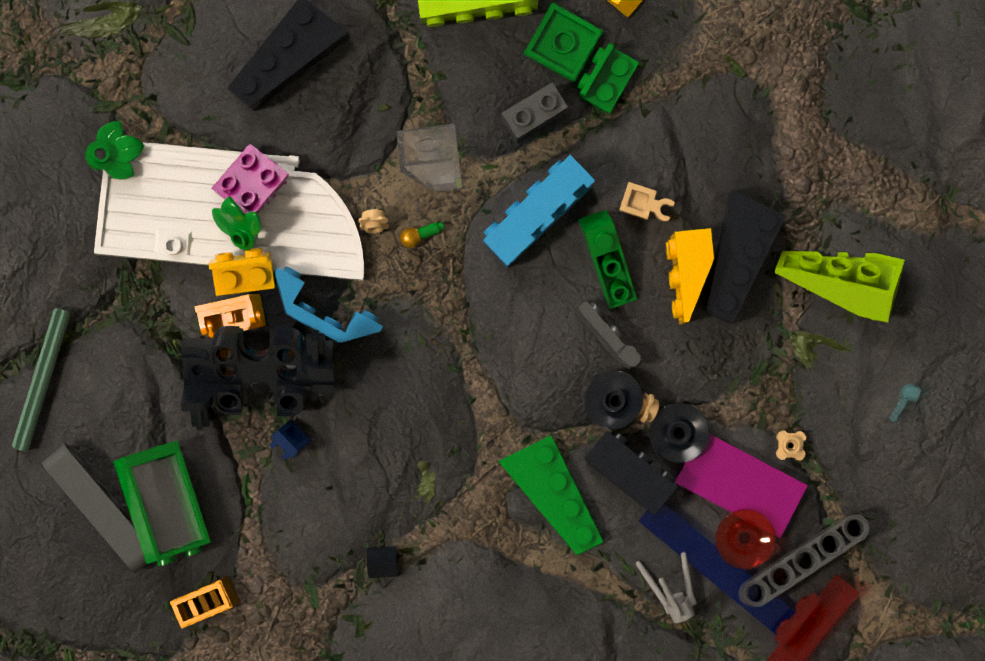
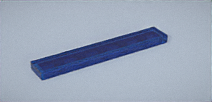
(708, 561)

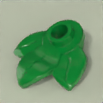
(118, 151)
(239, 226)

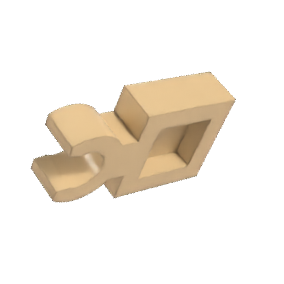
(640, 202)

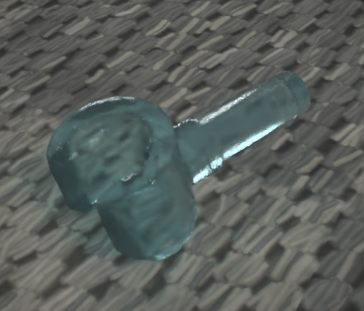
(907, 393)

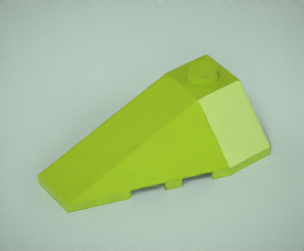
(854, 283)

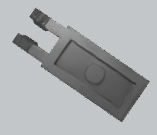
(608, 336)

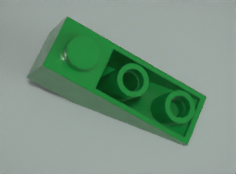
(607, 258)

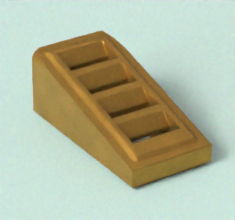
(219, 587)

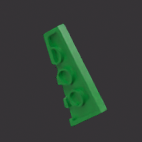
(548, 484)

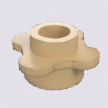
(373, 221)
(649, 408)
(784, 439)

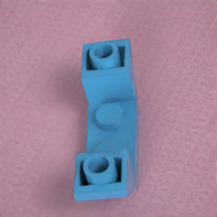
(289, 287)

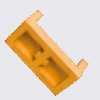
(239, 311)

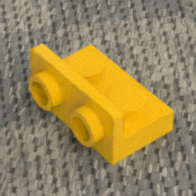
(243, 272)

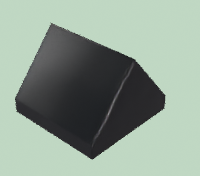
(382, 562)

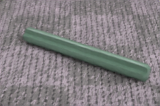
(41, 379)

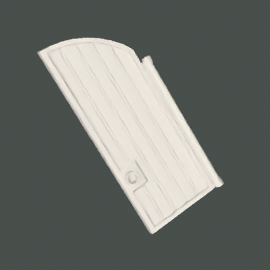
(169, 218)

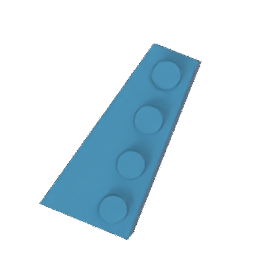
(538, 211)

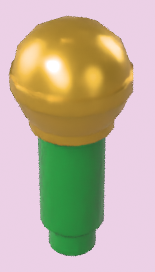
(411, 236)

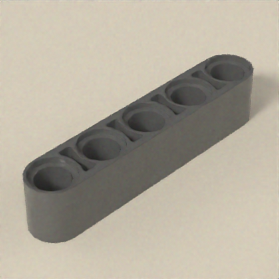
(96, 504)
(817, 556)

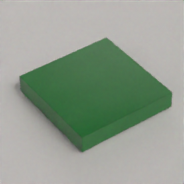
(563, 42)

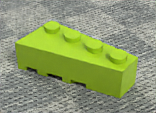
(463, 11)

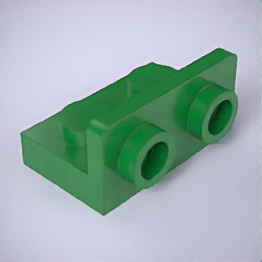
(607, 79)

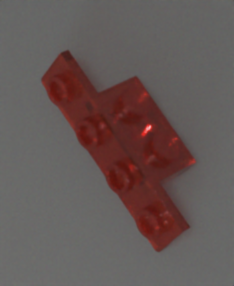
(812, 621)

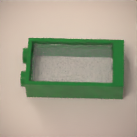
(162, 503)

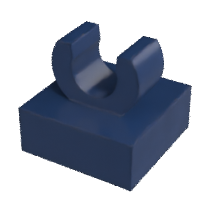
(290, 439)

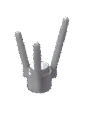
(676, 604)

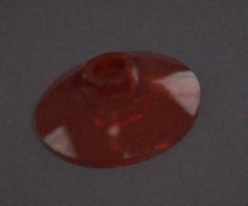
(752, 552)

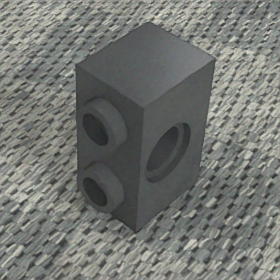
(534, 112)

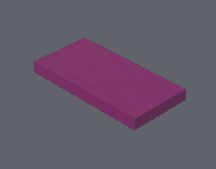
(742, 482)

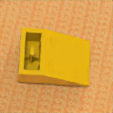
(692, 260)

